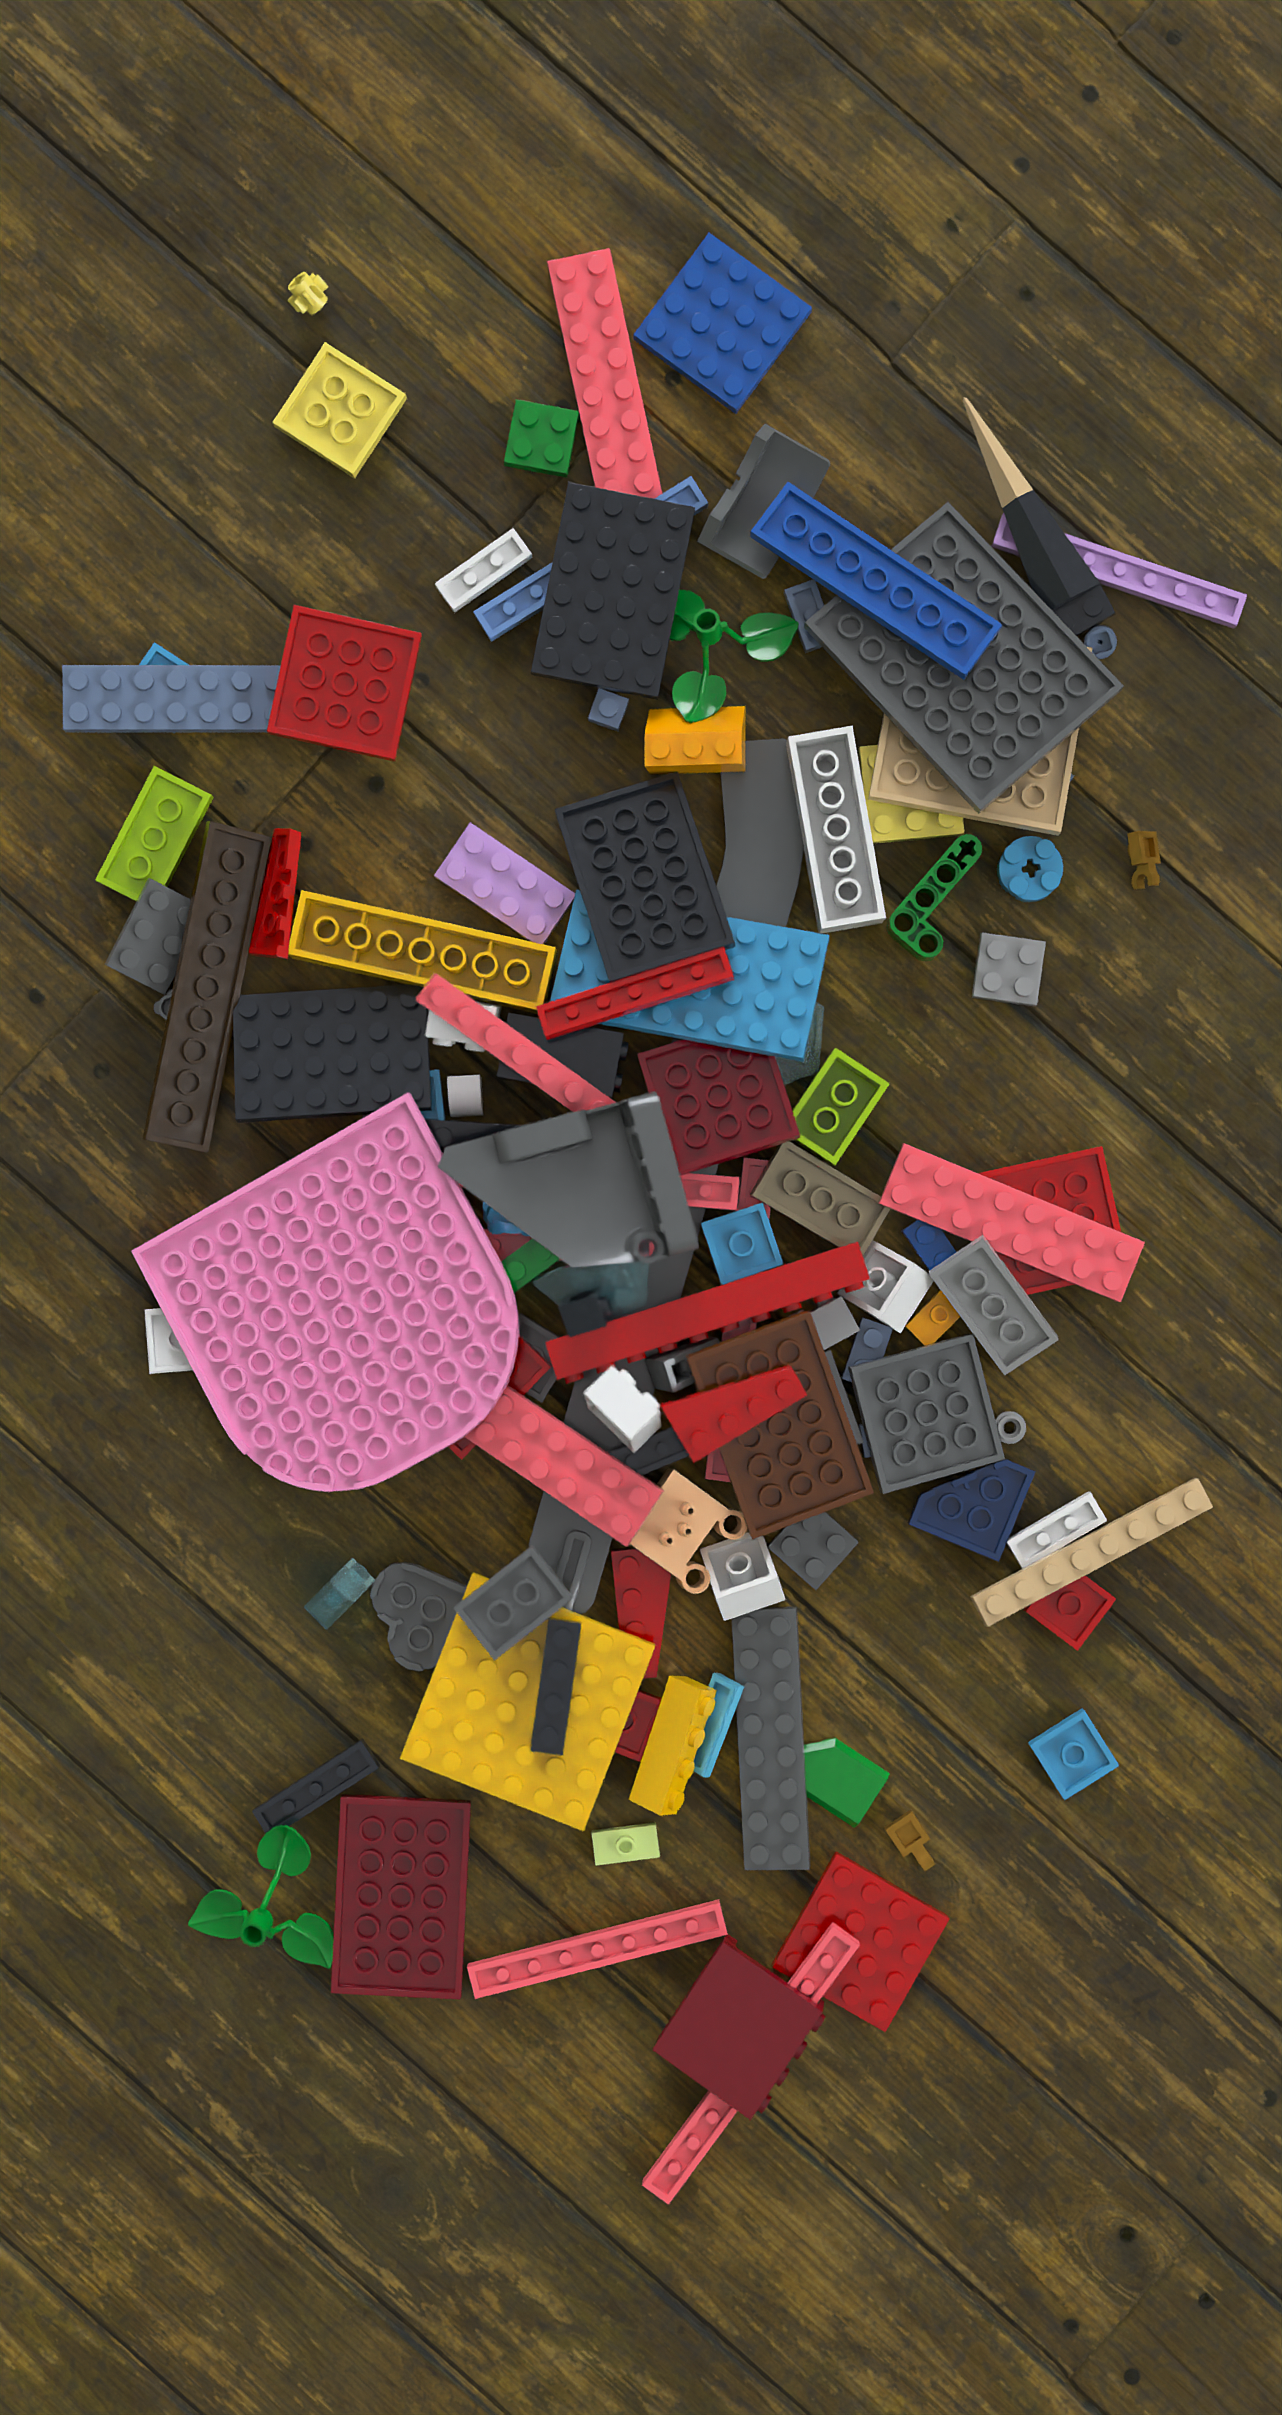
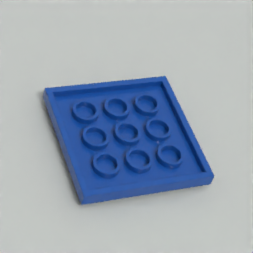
(722, 323)

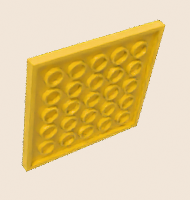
(483, 1711)

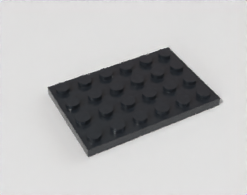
(613, 590)
(644, 876)
(329, 1052)

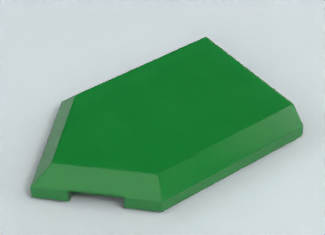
(842, 1779)

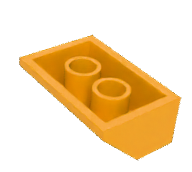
(696, 747)

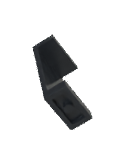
(587, 1052)

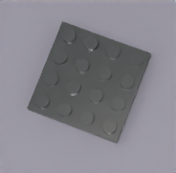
(926, 1413)

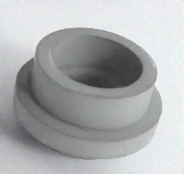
(1019, 1430)

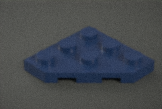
(975, 1507)

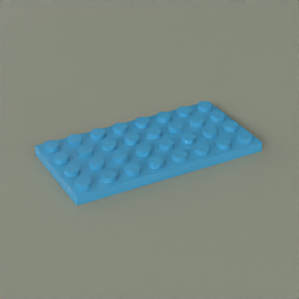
(760, 1011)

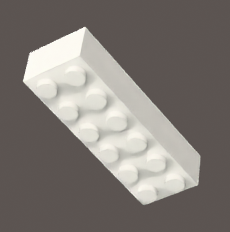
(835, 830)

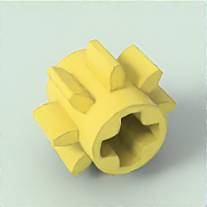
(307, 293)

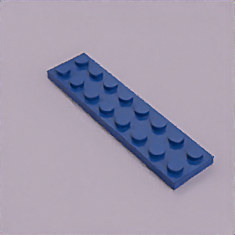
(875, 580)

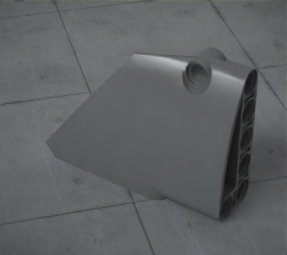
(584, 1183)

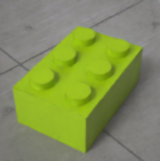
(836, 1106)

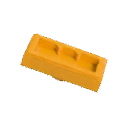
(933, 1319)

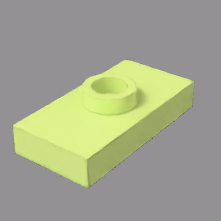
(625, 1843)

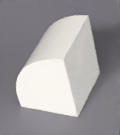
(465, 1095)

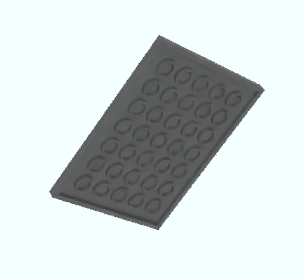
(1017, 699)

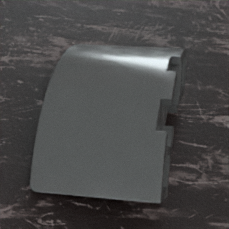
(763, 473)

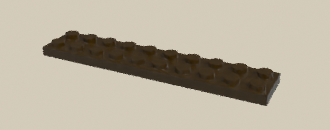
(207, 987)

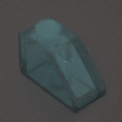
(339, 1593)

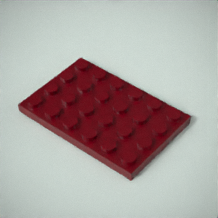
(401, 1896)

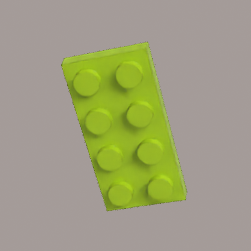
(154, 834)

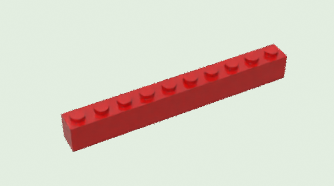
(709, 1310)

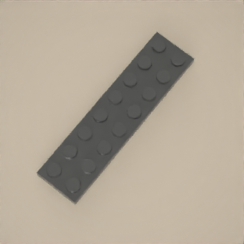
(771, 1740)

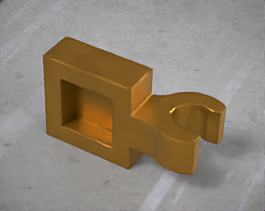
(1145, 855)
(909, 1837)

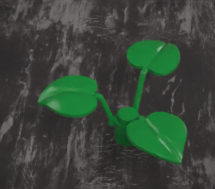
(766, 638)
(222, 1913)

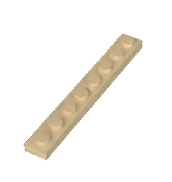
(1091, 1552)

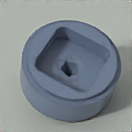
(1102, 641)

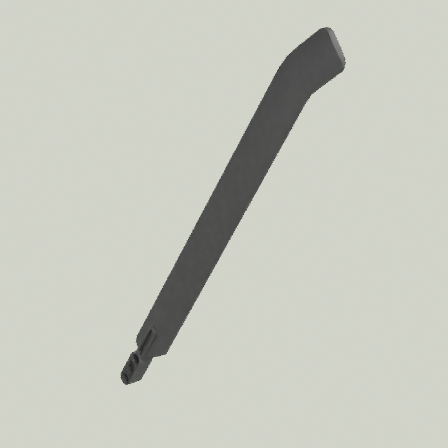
(756, 886)

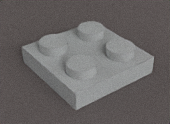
(1008, 969)

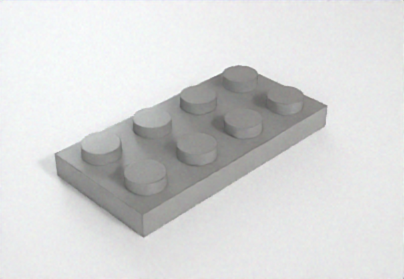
(993, 1305)

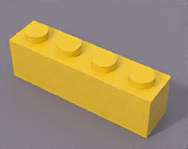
(673, 1745)

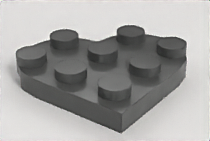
(418, 1610)

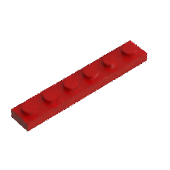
(635, 993)

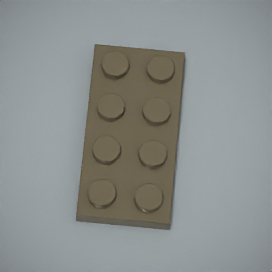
(819, 1198)

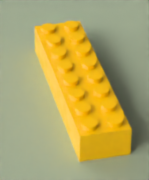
(415, 947)

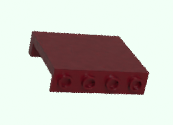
(739, 2029)

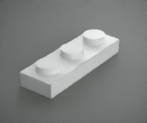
(483, 570)
(1056, 1530)

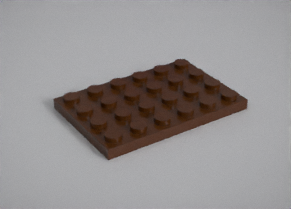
(800, 1456)

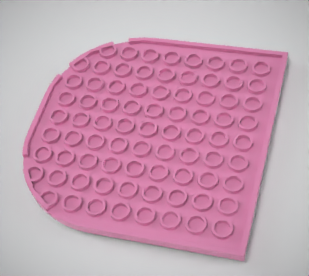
(342, 1307)

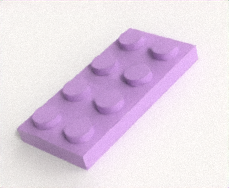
(505, 885)

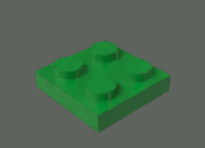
(541, 438)

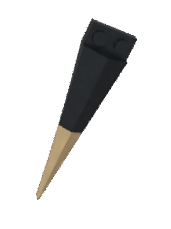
(1046, 553)

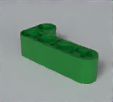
(937, 891)

